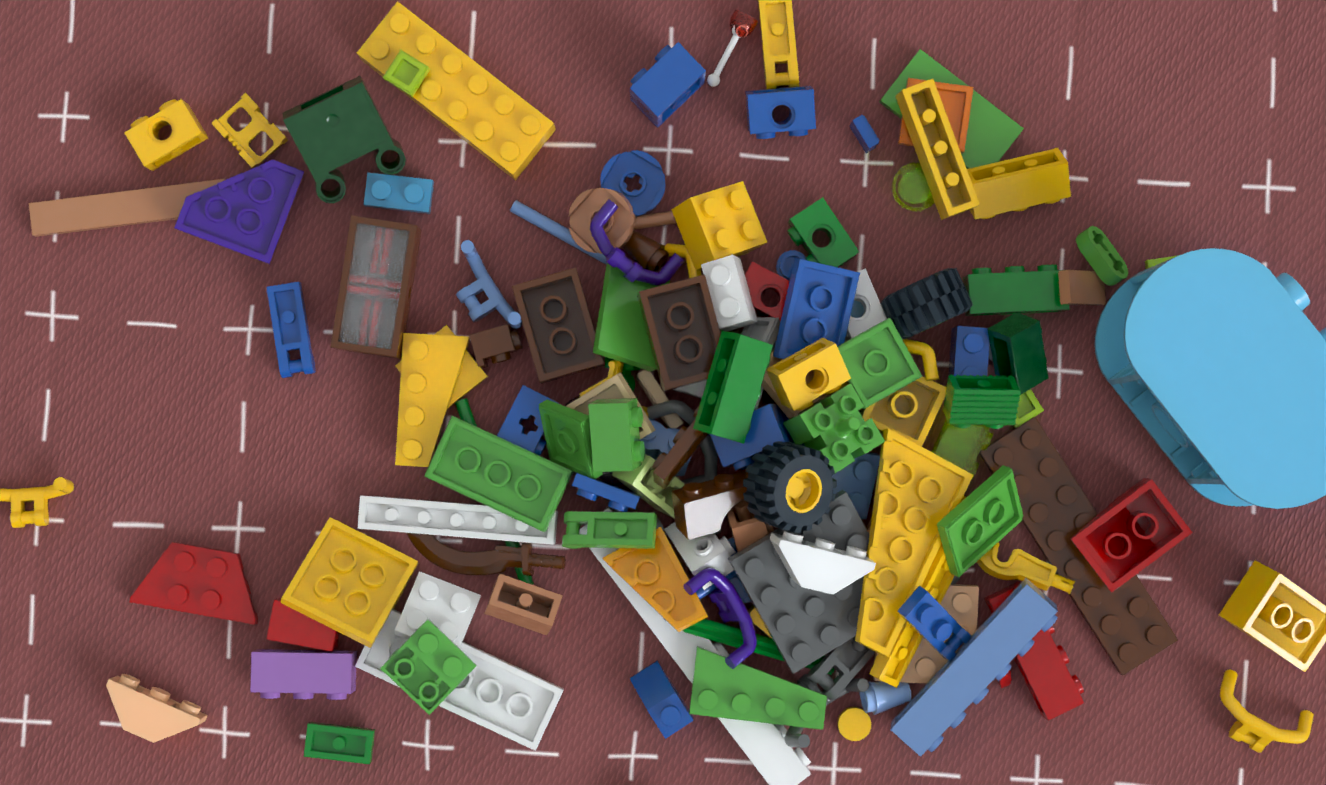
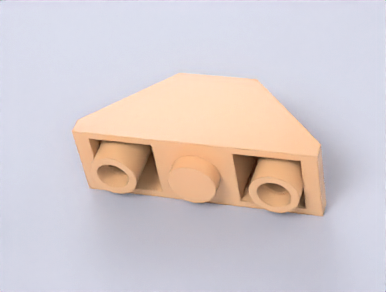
(151, 712)

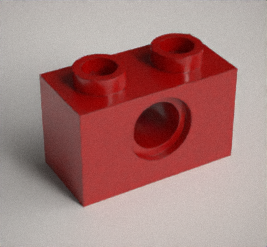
(762, 279)

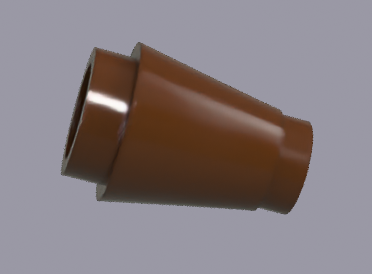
(646, 252)

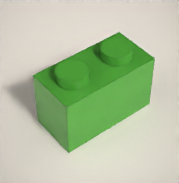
(616, 434)

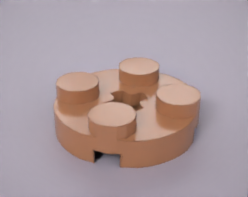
(585, 208)

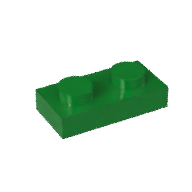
(339, 742)

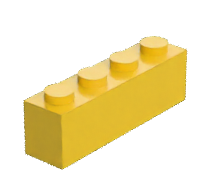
(937, 149)

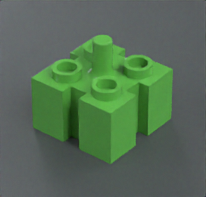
(836, 428)

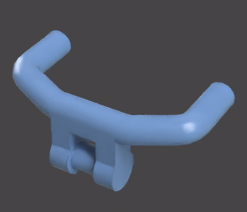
(484, 283)

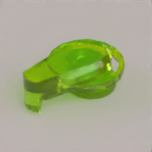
(912, 187)

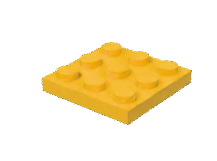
(349, 582)

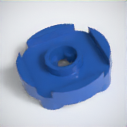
(651, 179)

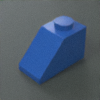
(661, 699)

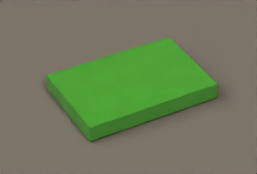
(620, 322)
(980, 521)

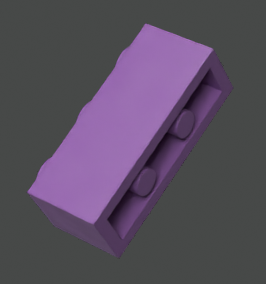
(303, 673)

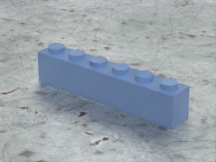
(974, 667)

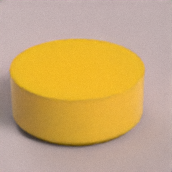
(854, 723)

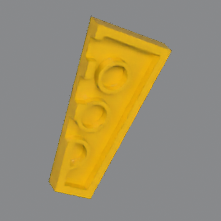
(426, 388)

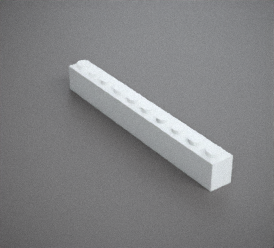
(760, 741)

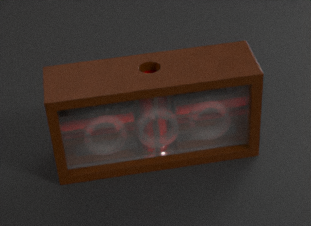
(376, 287)

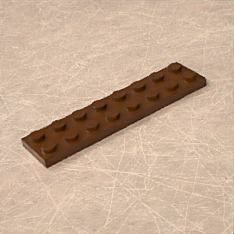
(1053, 512)

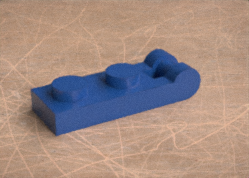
(290, 328)
(934, 623)

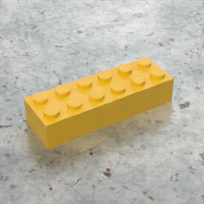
(461, 92)

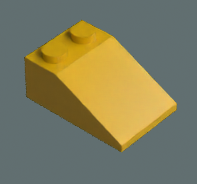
(1278, 615)

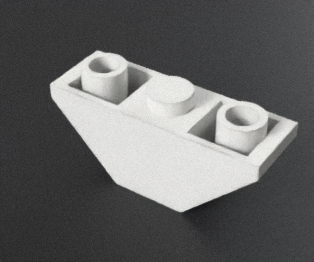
(819, 563)

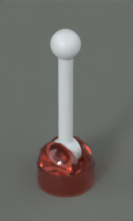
(741, 26)

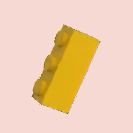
(1020, 183)

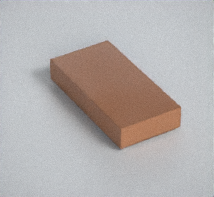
(1081, 288)

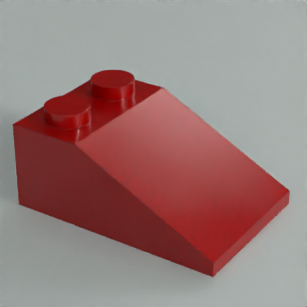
(1130, 534)

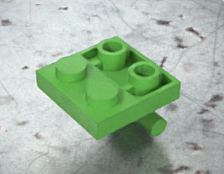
(428, 666)

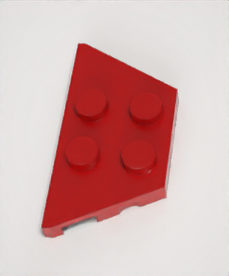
(198, 583)

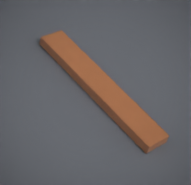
(112, 209)

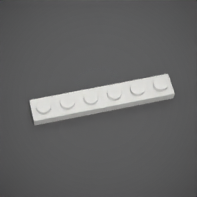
(448, 520)

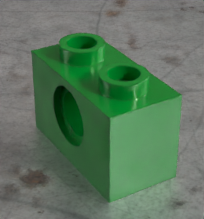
(821, 218)

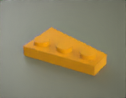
(659, 581)

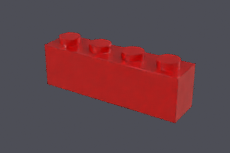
(1044, 668)

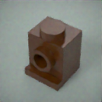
(495, 344)

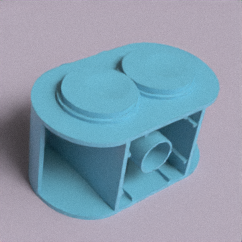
(1223, 375)

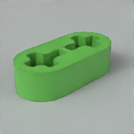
(1102, 256)

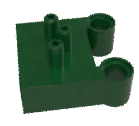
(340, 129)

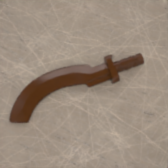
(485, 561)

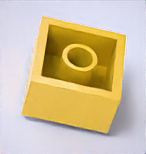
(719, 224)
(908, 410)

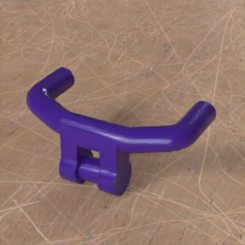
(616, 257)
(730, 608)

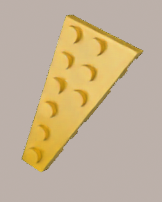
(909, 501)

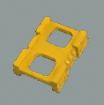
(257, 125)

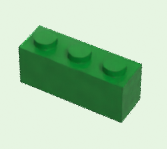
(1014, 291)
(733, 386)

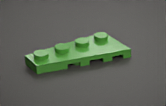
(752, 695)

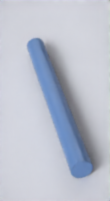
(550, 226)

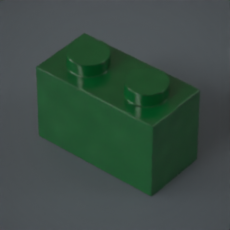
(1019, 350)

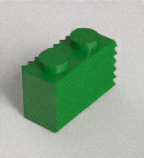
(981, 401)

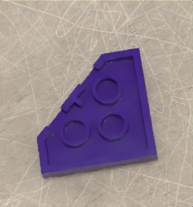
(244, 210)

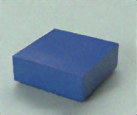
(864, 133)

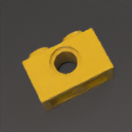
(185, 134)
(790, 374)

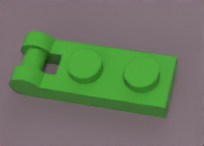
(610, 530)

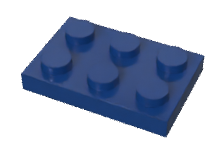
(815, 306)

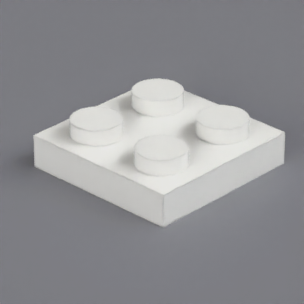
(442, 603)

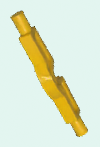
(1022, 566)

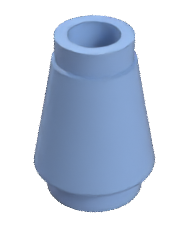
(883, 696)

